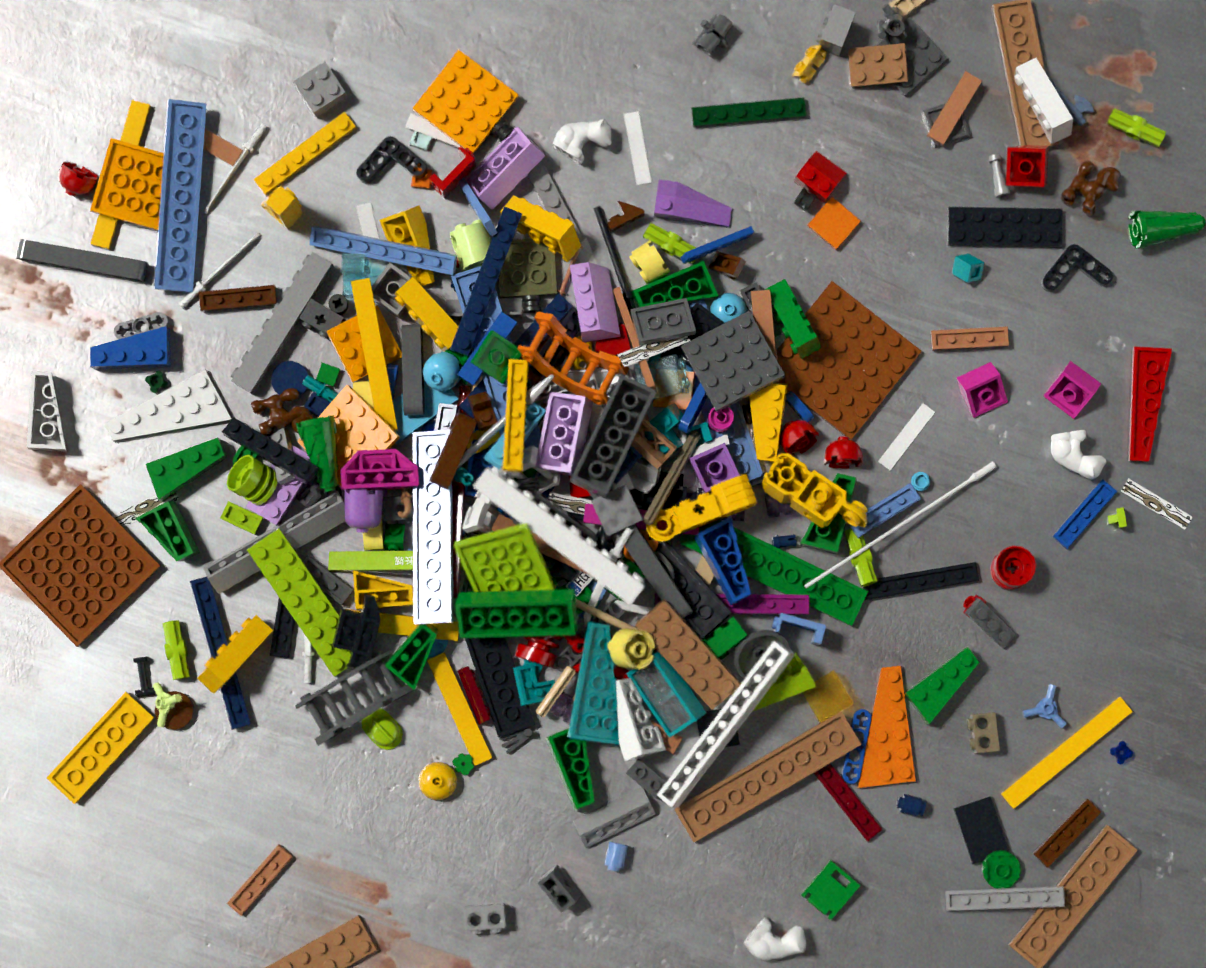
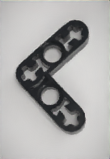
(394, 154)
(1078, 262)

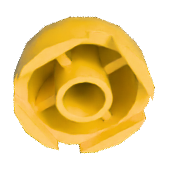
(447, 781)

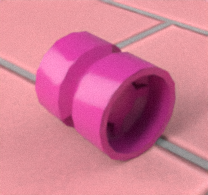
(720, 420)

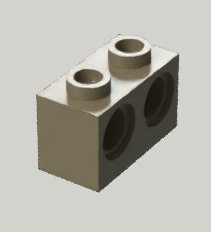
(989, 732)

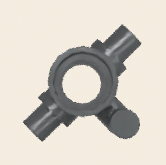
(894, 23)
(713, 34)

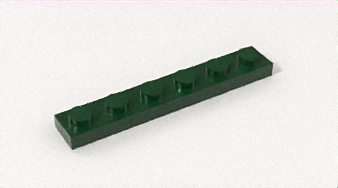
(748, 112)

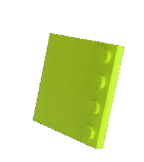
(504, 561)

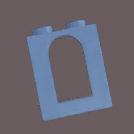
(817, 628)

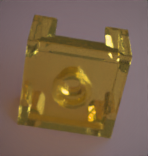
(827, 697)

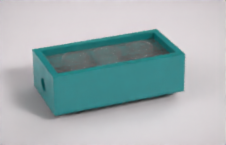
(667, 695)

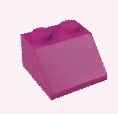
(982, 389)
(1072, 389)

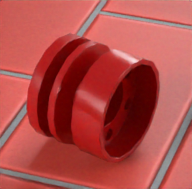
(1018, 558)
(538, 649)

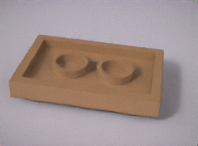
(878, 65)

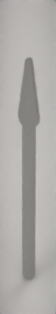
(531, 395)

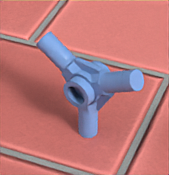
(1046, 708)

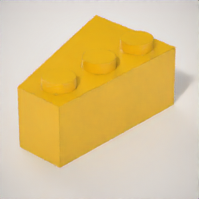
(386, 591)

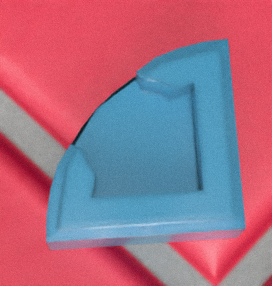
(438, 647)

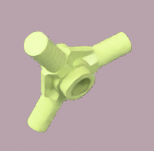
(164, 703)

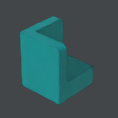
(968, 268)
(704, 430)

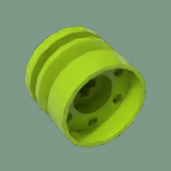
(252, 480)

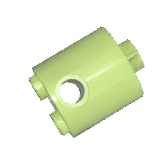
(470, 244)

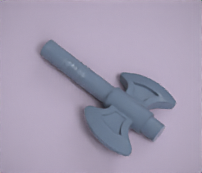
(1081, 105)

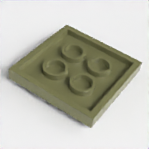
(528, 270)

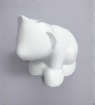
(573, 136)
(1067, 452)
(769, 947)

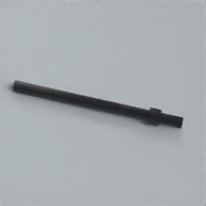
(627, 293)

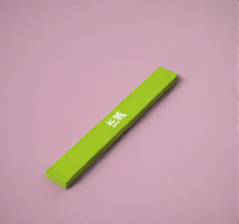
(371, 561)

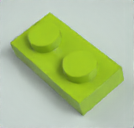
(241, 518)

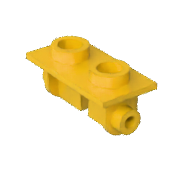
(815, 57)

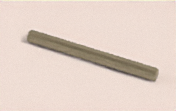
(671, 477)

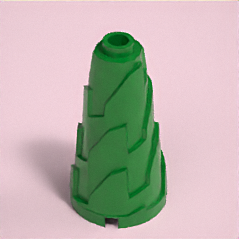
(1159, 226)
(320, 445)

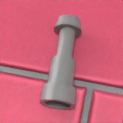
(1002, 189)

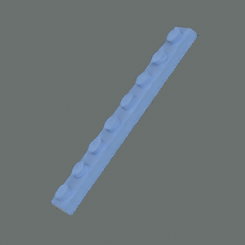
(383, 250)

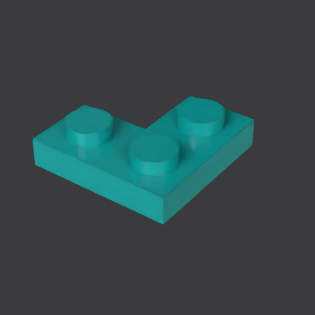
(528, 688)

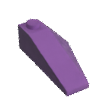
(685, 204)

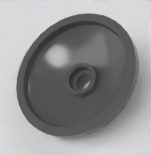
(745, 654)

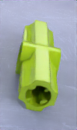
(1136, 127)
(667, 241)
(863, 561)
(176, 650)

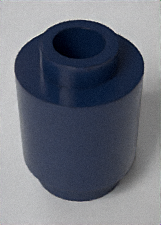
(911, 805)

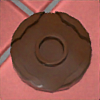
(179, 715)

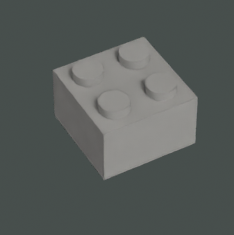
(837, 27)
(320, 89)
(386, 285)

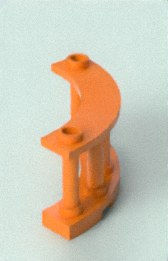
(576, 348)

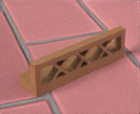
(647, 448)

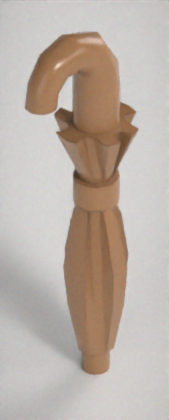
(406, 499)

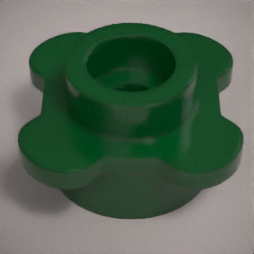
(158, 375)

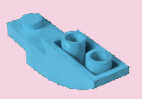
(532, 417)

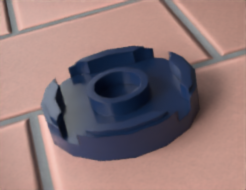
(289, 375)

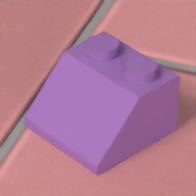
(713, 467)

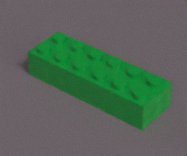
(517, 613)

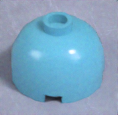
(728, 307)
(441, 371)

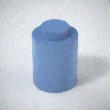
(616, 856)

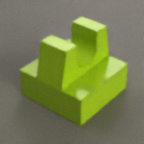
(1118, 518)

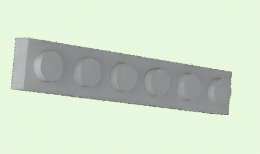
(549, 194)
(1004, 898)

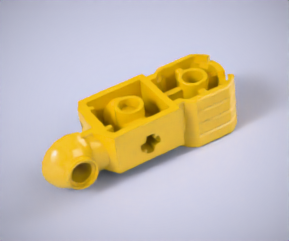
(810, 493)
(726, 499)

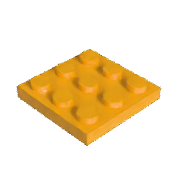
(349, 347)

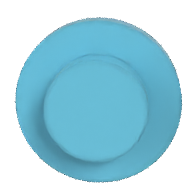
(920, 481)

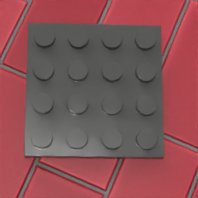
(733, 361)

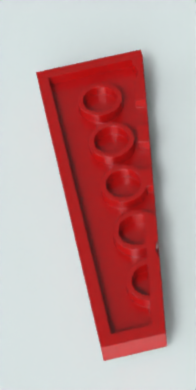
(1147, 386)

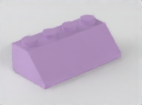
(504, 168)
(594, 302)
(563, 433)
(282, 498)

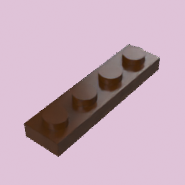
(237, 298)
(1067, 833)

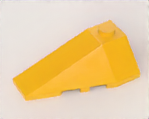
(409, 229)

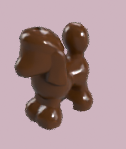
(1091, 190)
(278, 415)

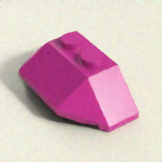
(379, 471)

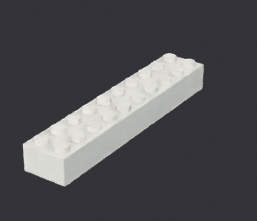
(559, 535)

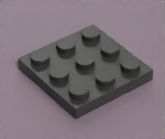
(921, 55)

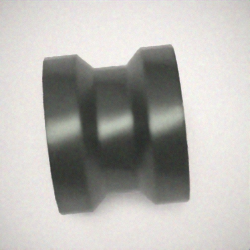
(502, 130)
(805, 199)
(531, 303)
(340, 307)

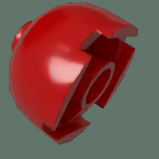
(75, 179)
(798, 436)
(843, 453)

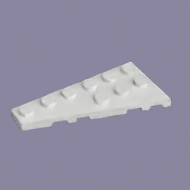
(180, 407)

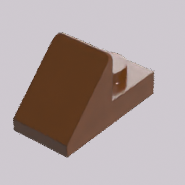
(630, 214)
(727, 265)
(482, 410)

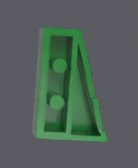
(170, 530)
(412, 654)

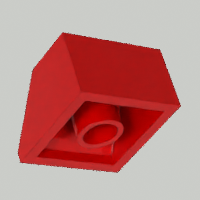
(1027, 165)
(820, 176)

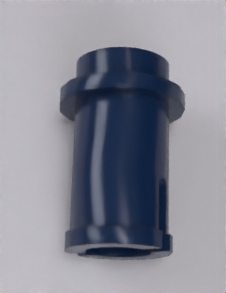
(784, 541)

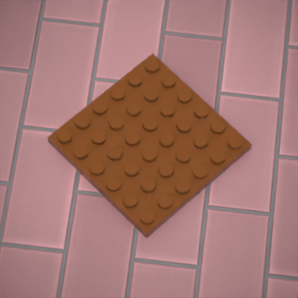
(854, 367)
(79, 565)

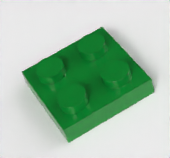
(494, 356)

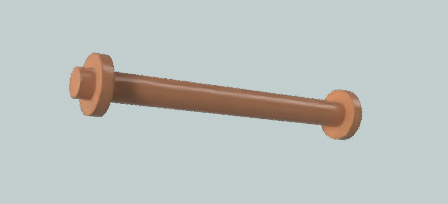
(568, 273)

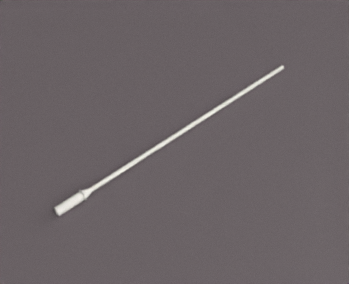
(975, 477)

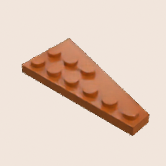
(888, 742)

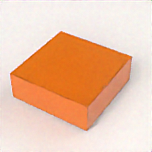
(424, 182)

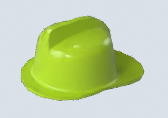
(382, 729)

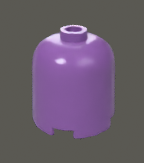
(363, 509)

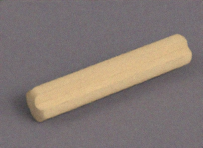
(555, 691)

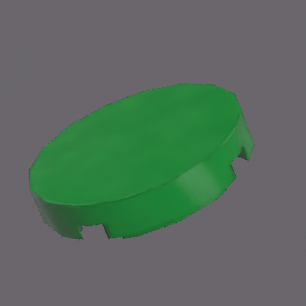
(1001, 869)

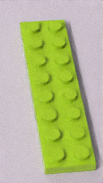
(300, 596)

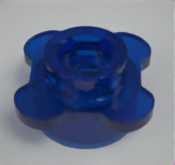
(1121, 757)

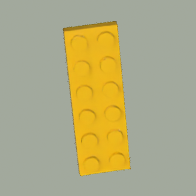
(100, 747)

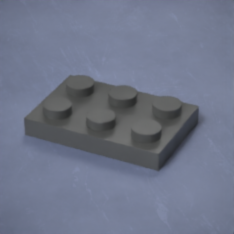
(663, 321)

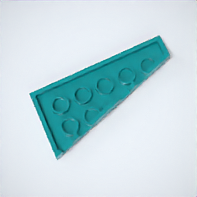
(595, 699)

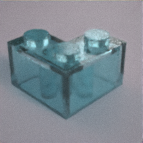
(353, 268)

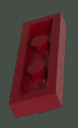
(474, 694)

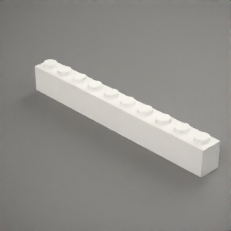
(726, 724)

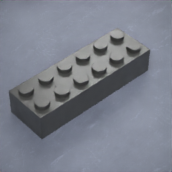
(612, 436)

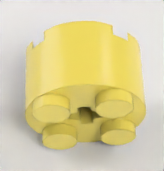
(650, 262)
(631, 648)

